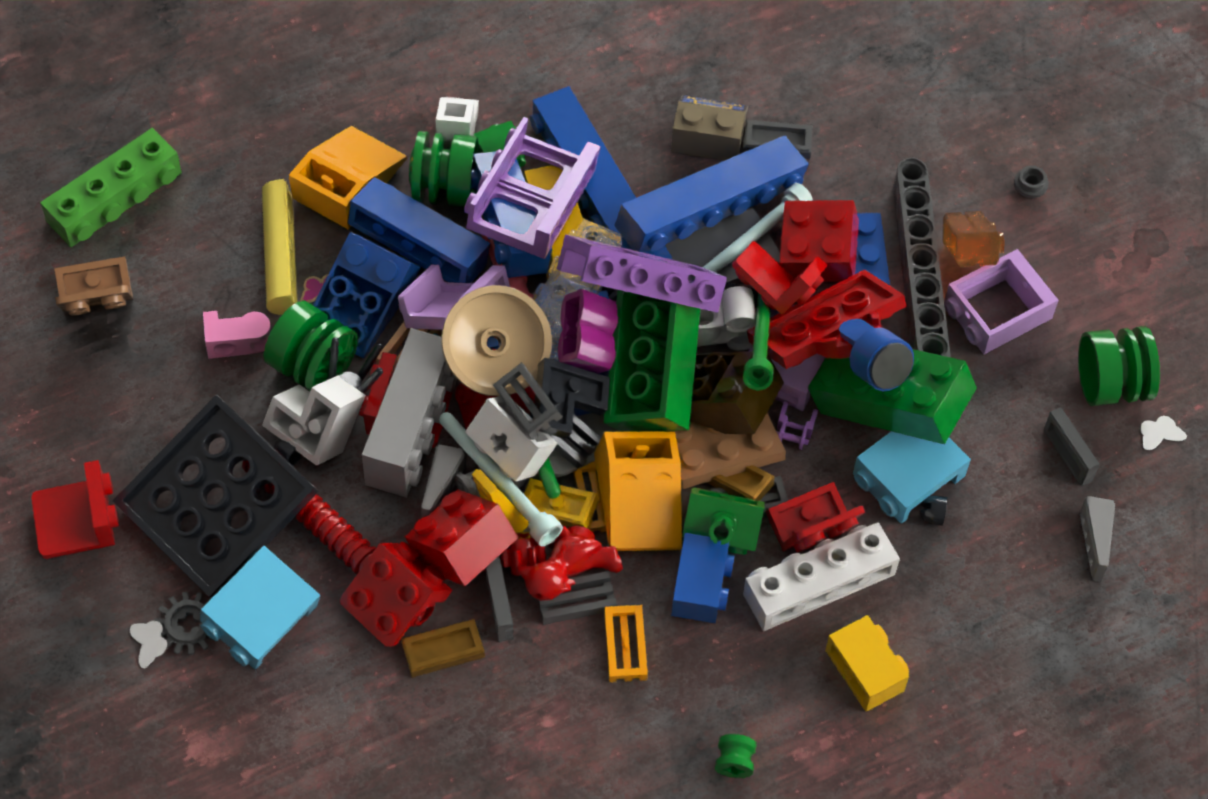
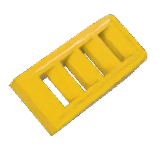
(489, 491)

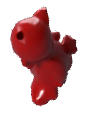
(571, 555)

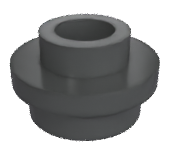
(1033, 175)

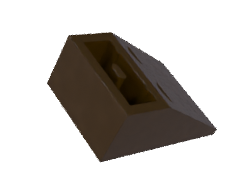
(723, 398)

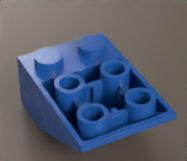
(365, 288)

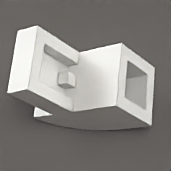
(456, 117)

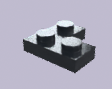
(570, 389)

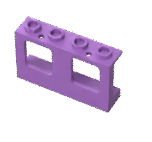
(551, 205)
(641, 273)

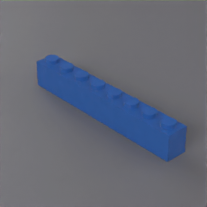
(566, 126)

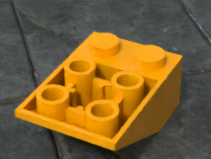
(339, 170)
(640, 490)

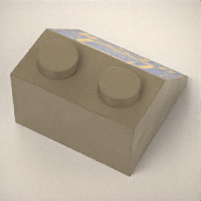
(708, 128)

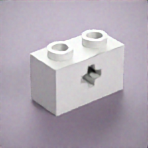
(506, 441)

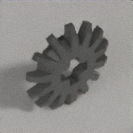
(179, 613)

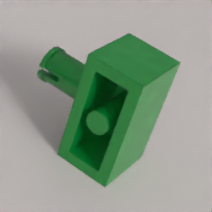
(724, 519)

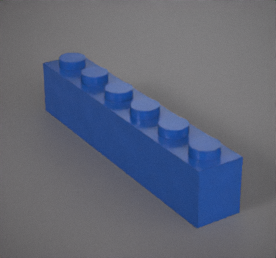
(710, 195)

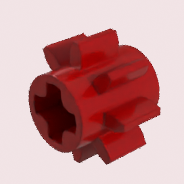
(522, 553)

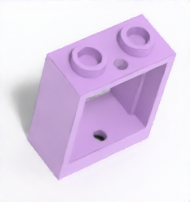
(1023, 281)

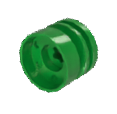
(442, 168)
(302, 344)
(1118, 366)

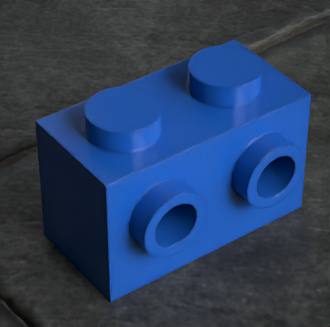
(700, 579)

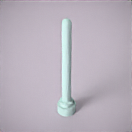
(794, 193)
(542, 527)

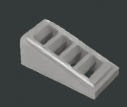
(446, 464)
(1097, 527)

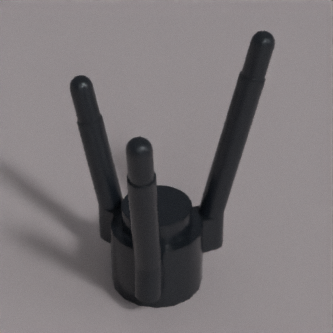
(352, 378)

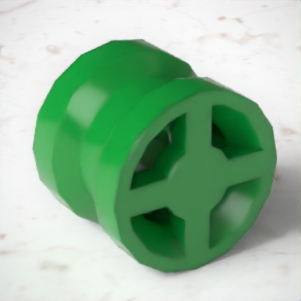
(735, 756)

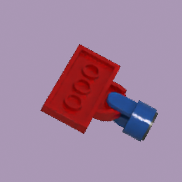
(845, 324)

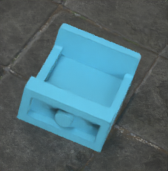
(907, 471)
(258, 608)

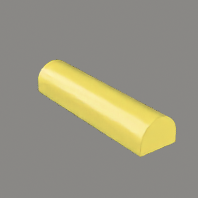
(279, 247)

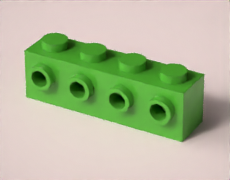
(111, 187)

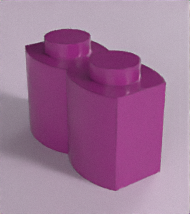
(587, 331)

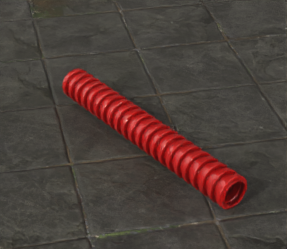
(340, 537)

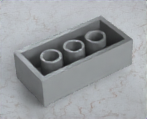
(408, 415)

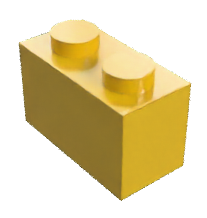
(867, 662)

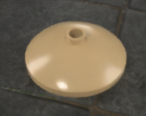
(501, 314)

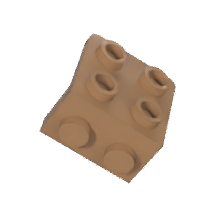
(92, 285)

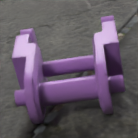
(807, 429)

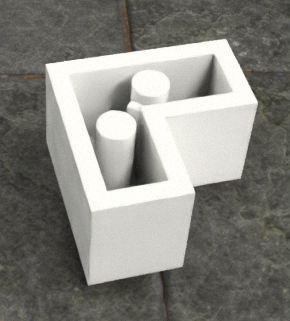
(315, 420)

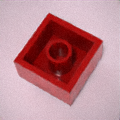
(820, 230)
(462, 536)

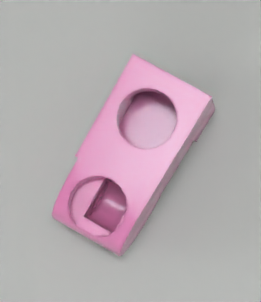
(235, 335)

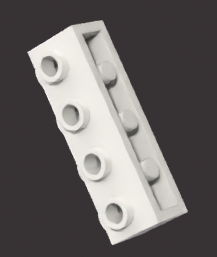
(820, 575)

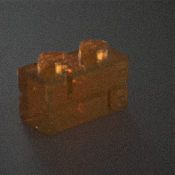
(972, 238)

